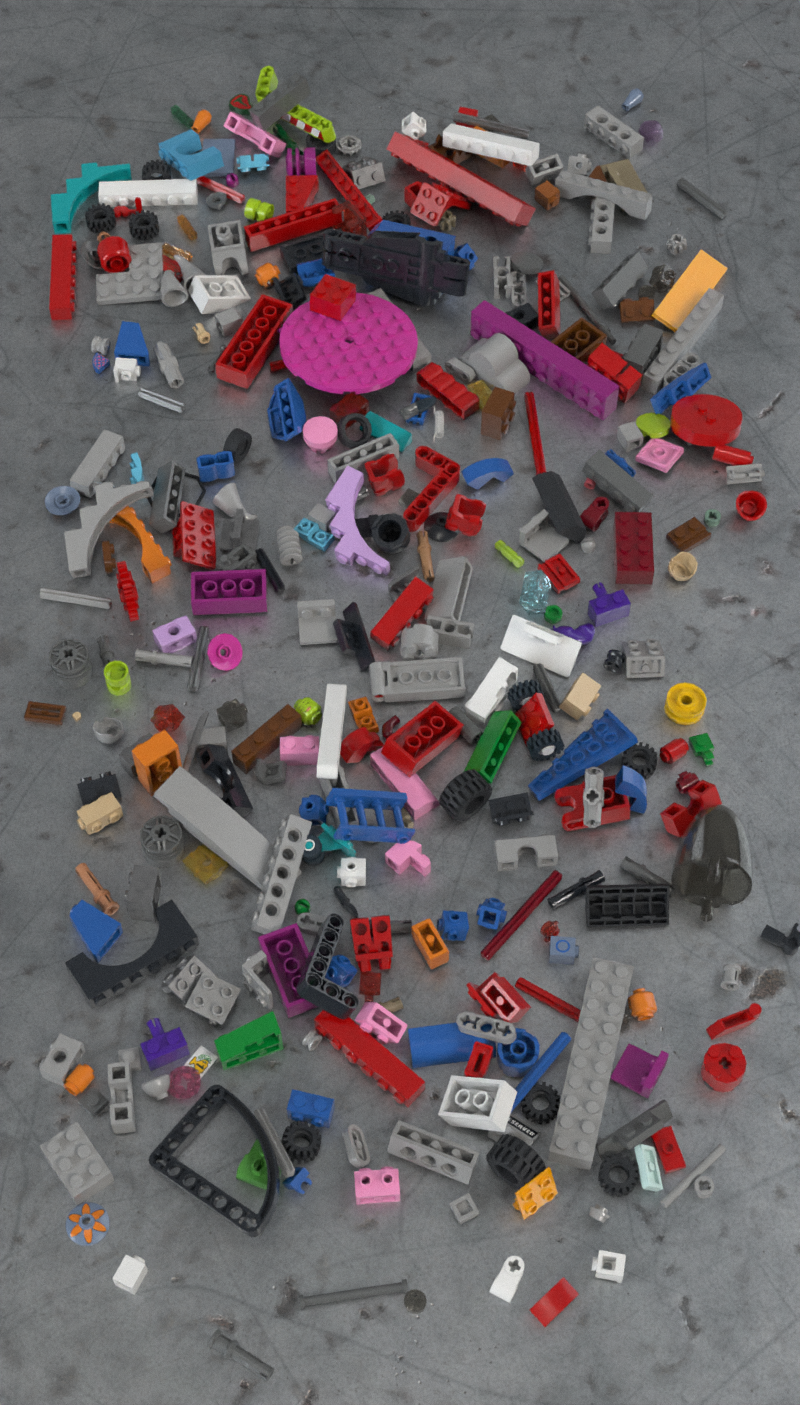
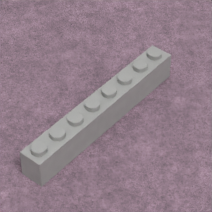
(683, 340)

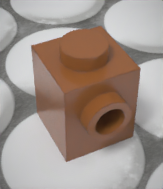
(547, 195)

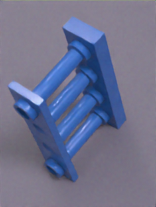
(370, 800)

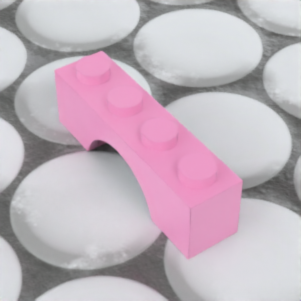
(248, 130)

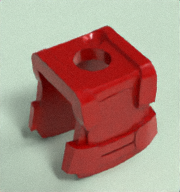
(392, 476)
(465, 515)

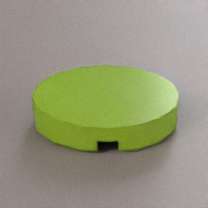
(653, 425)

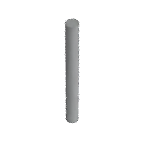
(692, 1176)

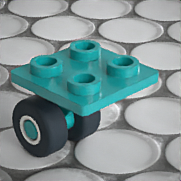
(316, 846)

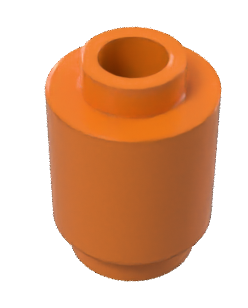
(79, 1079)

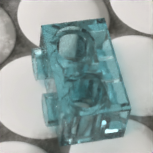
(535, 592)

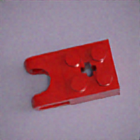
(615, 807)

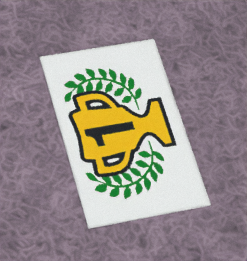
(201, 1060)

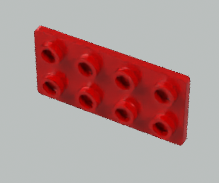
(195, 536)

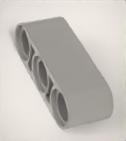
(685, 364)

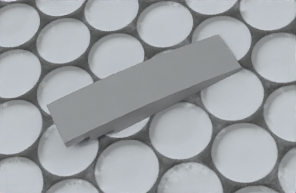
(217, 826)

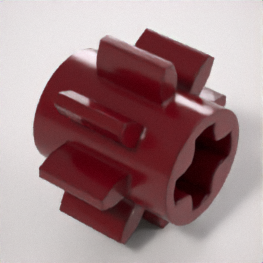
(686, 782)

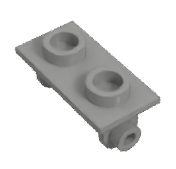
(744, 473)

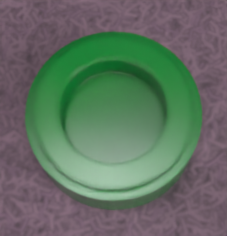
(553, 614)

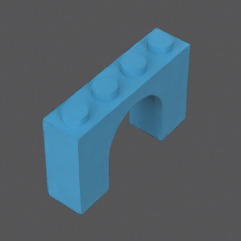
(177, 153)

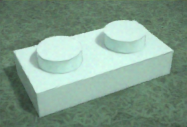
(648, 1167)

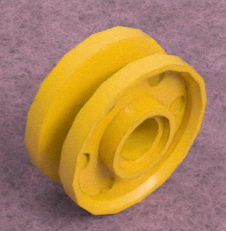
(687, 694)

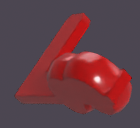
(125, 212)

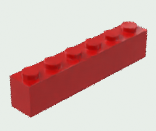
(291, 225)
(62, 277)
(371, 1057)

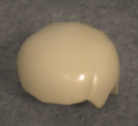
(682, 566)

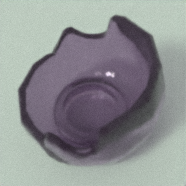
(651, 131)

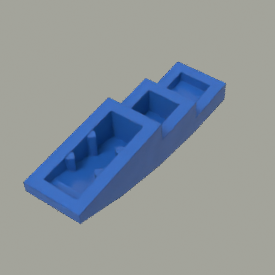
(681, 387)

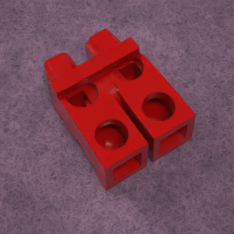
(375, 947)

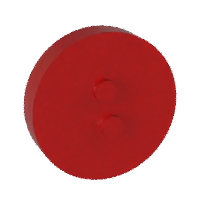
(706, 420)

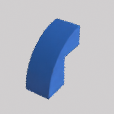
(482, 471)
(633, 785)

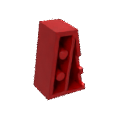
(300, 191)

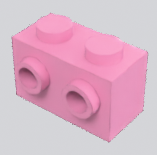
(299, 750)
(380, 1022)
(377, 1185)

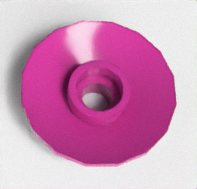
(232, 652)

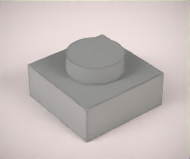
(133, 1056)
(464, 1208)

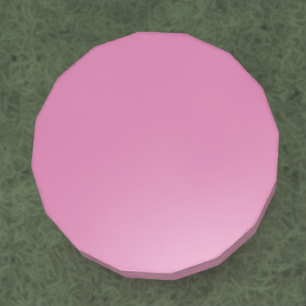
(320, 434)

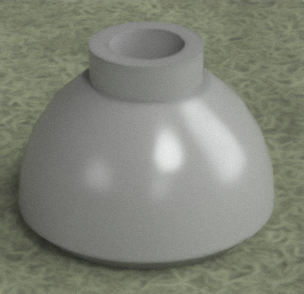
(157, 1086)

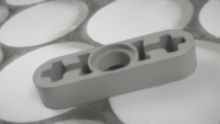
(519, 285)
(479, 1021)

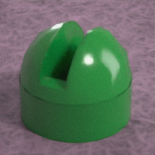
(299, 909)

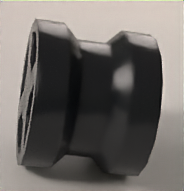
(614, 661)

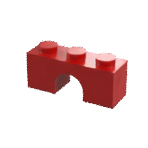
(677, 817)

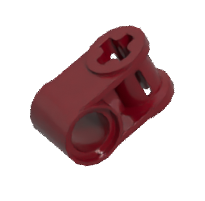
(595, 513)

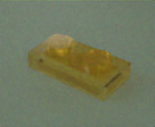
(481, 390)

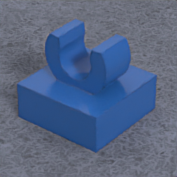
(294, 1182)

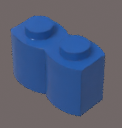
(215, 466)

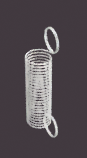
(440, 424)

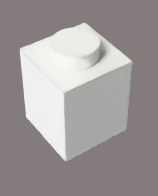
(130, 1273)

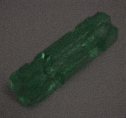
(182, 116)

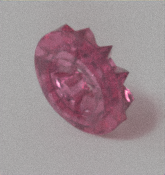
(188, 1074)

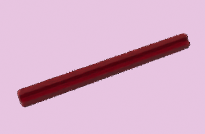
(521, 915)

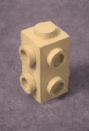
(99, 814)

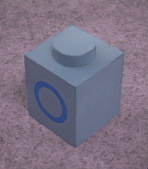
(563, 950)

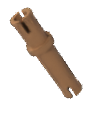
(424, 550)

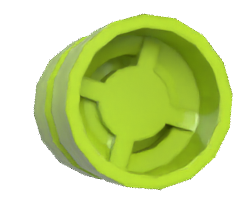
(258, 210)
(117, 678)

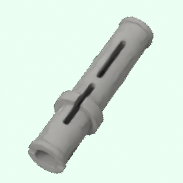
(163, 658)

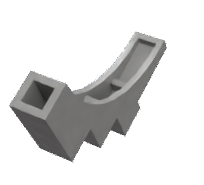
(110, 501)

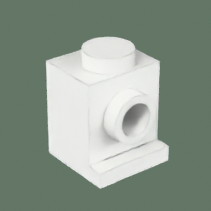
(126, 369)
(614, 1260)

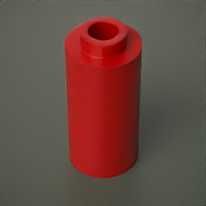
(732, 455)

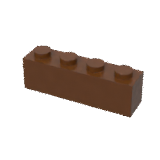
(266, 738)

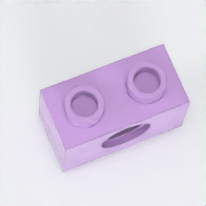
(170, 643)

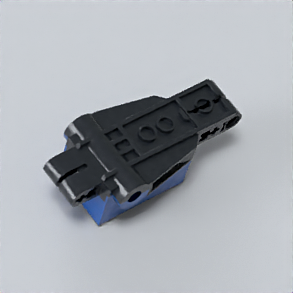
(400, 261)

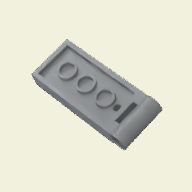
(417, 680)

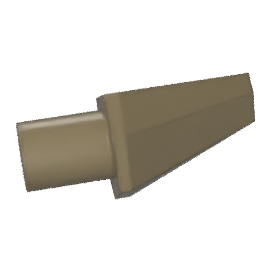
(406, 818)

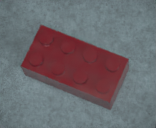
(633, 548)

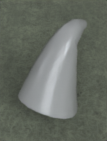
(188, 271)
(172, 291)
(228, 501)

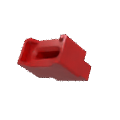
(479, 1060)

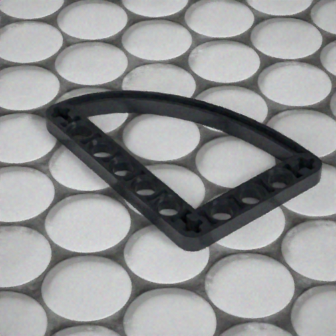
(170, 1156)

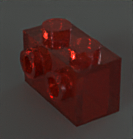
(349, 404)

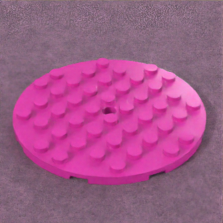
(379, 353)

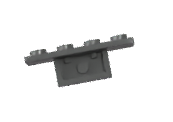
(635, 1130)

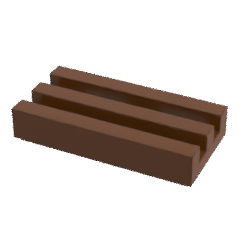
(44, 715)

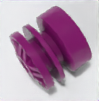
(301, 164)

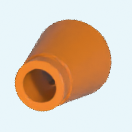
(201, 121)

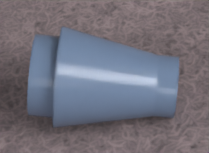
(633, 99)

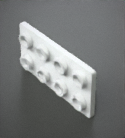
(541, 645)

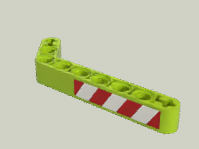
(297, 116)

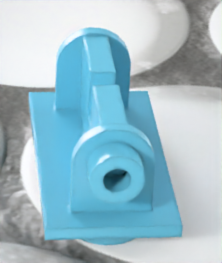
(259, 162)

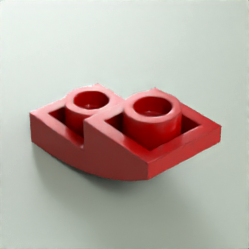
(554, 1301)

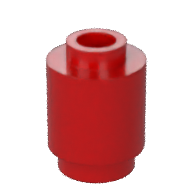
(673, 750)

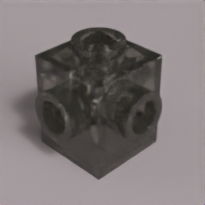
(662, 278)
(232, 715)

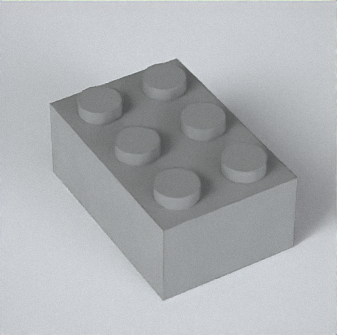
(77, 1163)

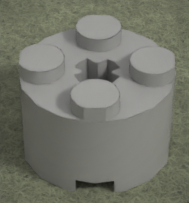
(419, 643)

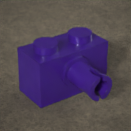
(607, 606)
(163, 1047)

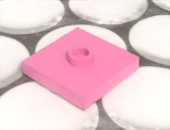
(659, 454)

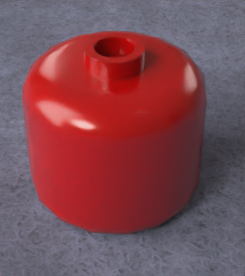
(114, 254)

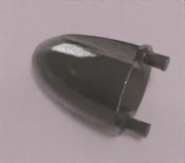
(713, 861)

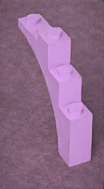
(351, 546)

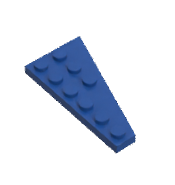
(590, 749)

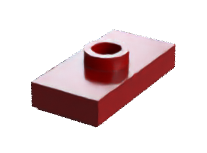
(668, 1150)

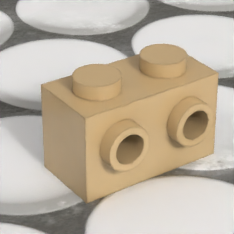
(579, 696)

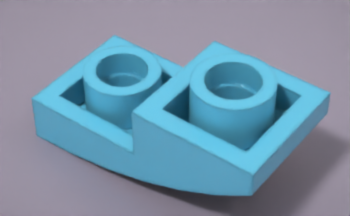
(136, 469)
(313, 535)

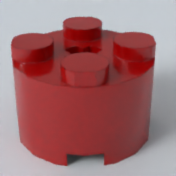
(722, 1056)

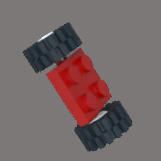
(536, 720)

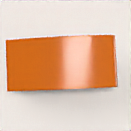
(363, 715)

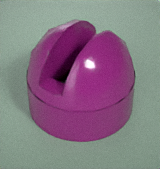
(229, 180)

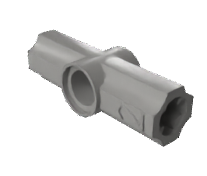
(168, 365)

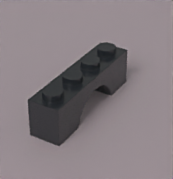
(217, 763)

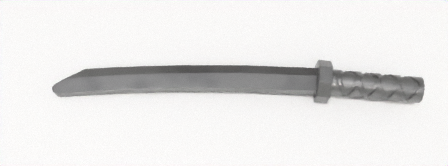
(194, 741)

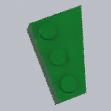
(249, 1042)

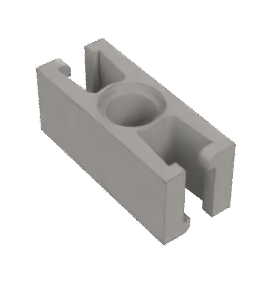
(501, 277)
(460, 631)

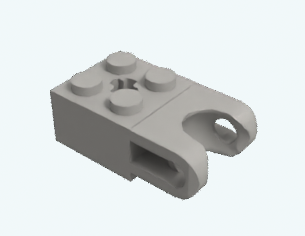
(230, 252)

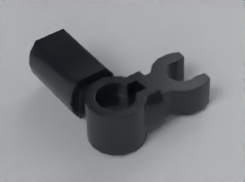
(789, 944)

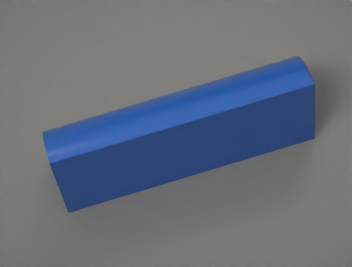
(443, 1044)

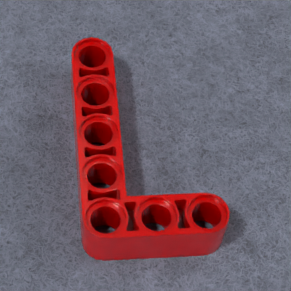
(446, 477)

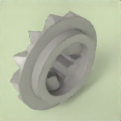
(353, 141)

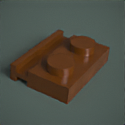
(688, 535)

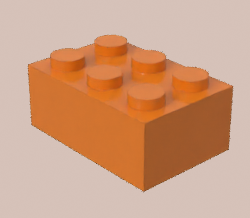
(156, 760)

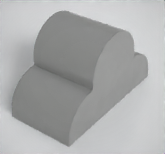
(497, 363)

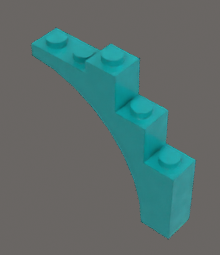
(79, 189)

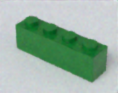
(494, 744)

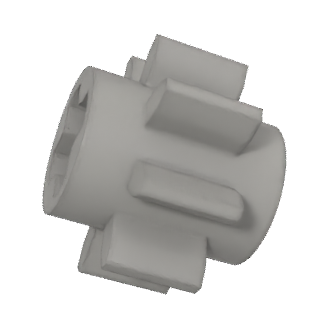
(676, 244)

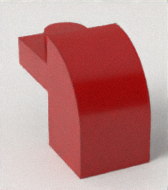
(358, 744)

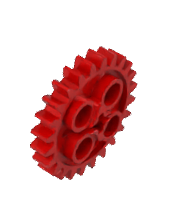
(127, 591)

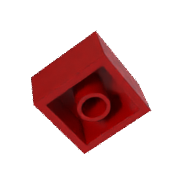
(333, 297)

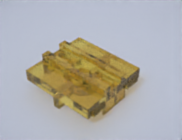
(209, 873)

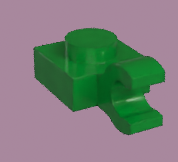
(703, 747)

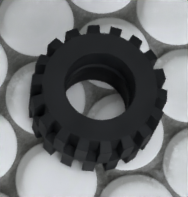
(465, 795)
(514, 1161)

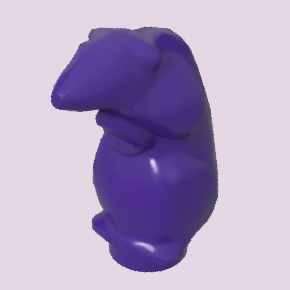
(583, 633)

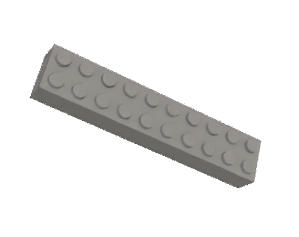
(590, 1064)

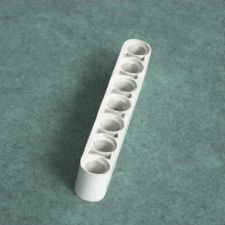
(331, 731)

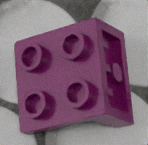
(639, 1070)

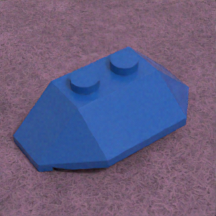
(286, 411)

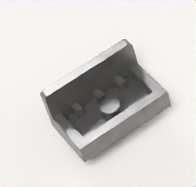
(399, 584)

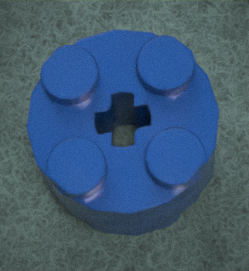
(518, 1064)

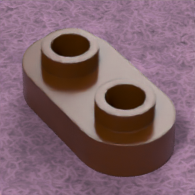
(109, 562)

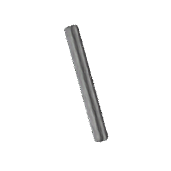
(491, 125)

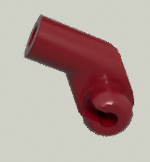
(387, 728)

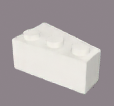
(492, 692)

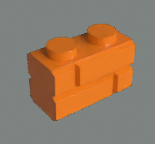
(430, 943)

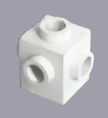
(414, 126)
(352, 871)

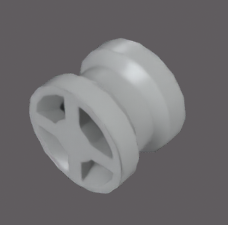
(100, 345)

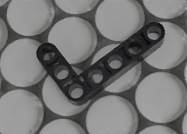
(312, 982)

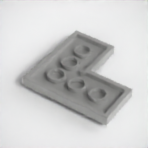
(138, 284)

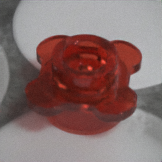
(549, 929)

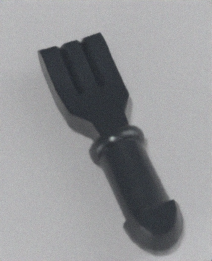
(345, 901)

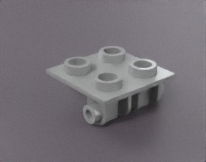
(213, 998)

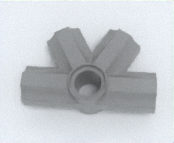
(593, 796)

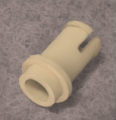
(203, 335)

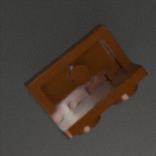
(637, 310)

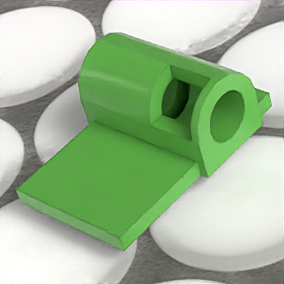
(254, 1168)

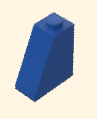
(132, 344)
(95, 929)

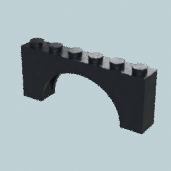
(102, 982)

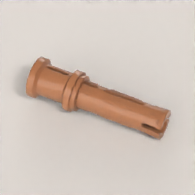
(101, 895)

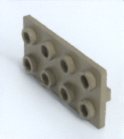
(622, 174)

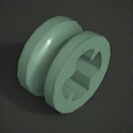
(712, 513)

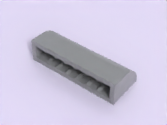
(450, 588)

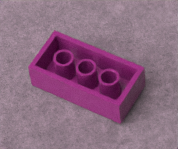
(229, 592)
(286, 961)

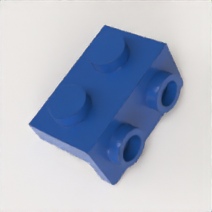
(312, 272)

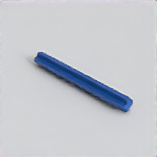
(540, 1067)

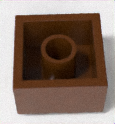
(498, 413)

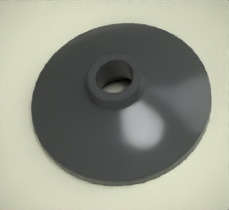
(90, 254)

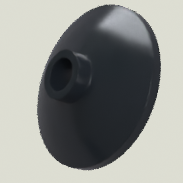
(438, 531)

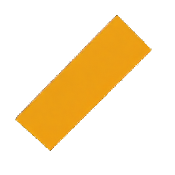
(699, 276)

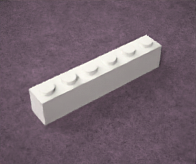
(491, 144)
(150, 191)

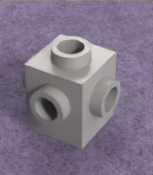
(575, 160)

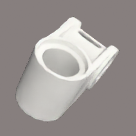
(507, 1281)

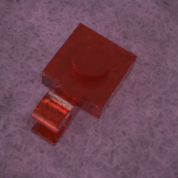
(370, 985)

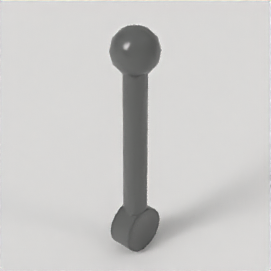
(211, 368)

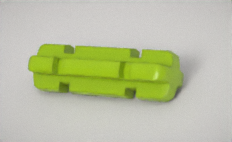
(509, 553)

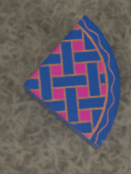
(100, 363)

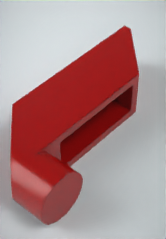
(734, 1022)

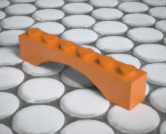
(153, 561)

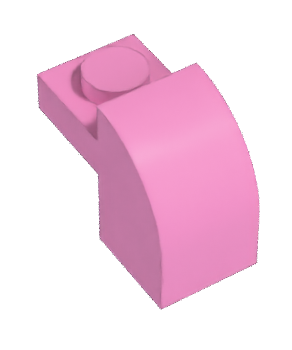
(403, 855)

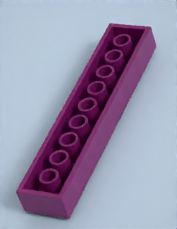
(549, 361)

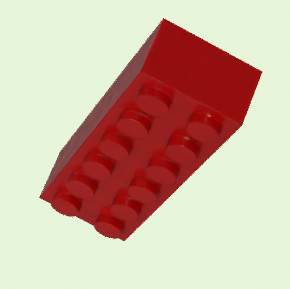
(253, 342)

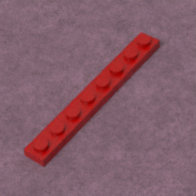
(347, 188)

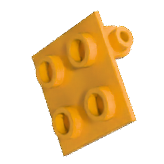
(535, 1193)

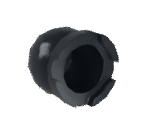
(391, 533)

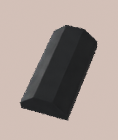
(560, 505)
(627, 905)

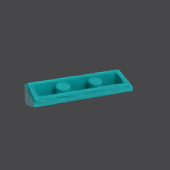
(382, 427)

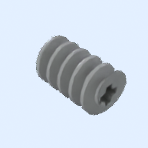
(288, 546)

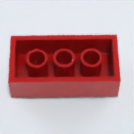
(422, 739)

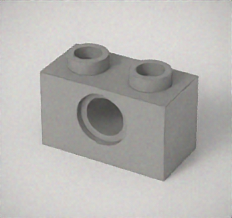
(544, 169)
(61, 1047)

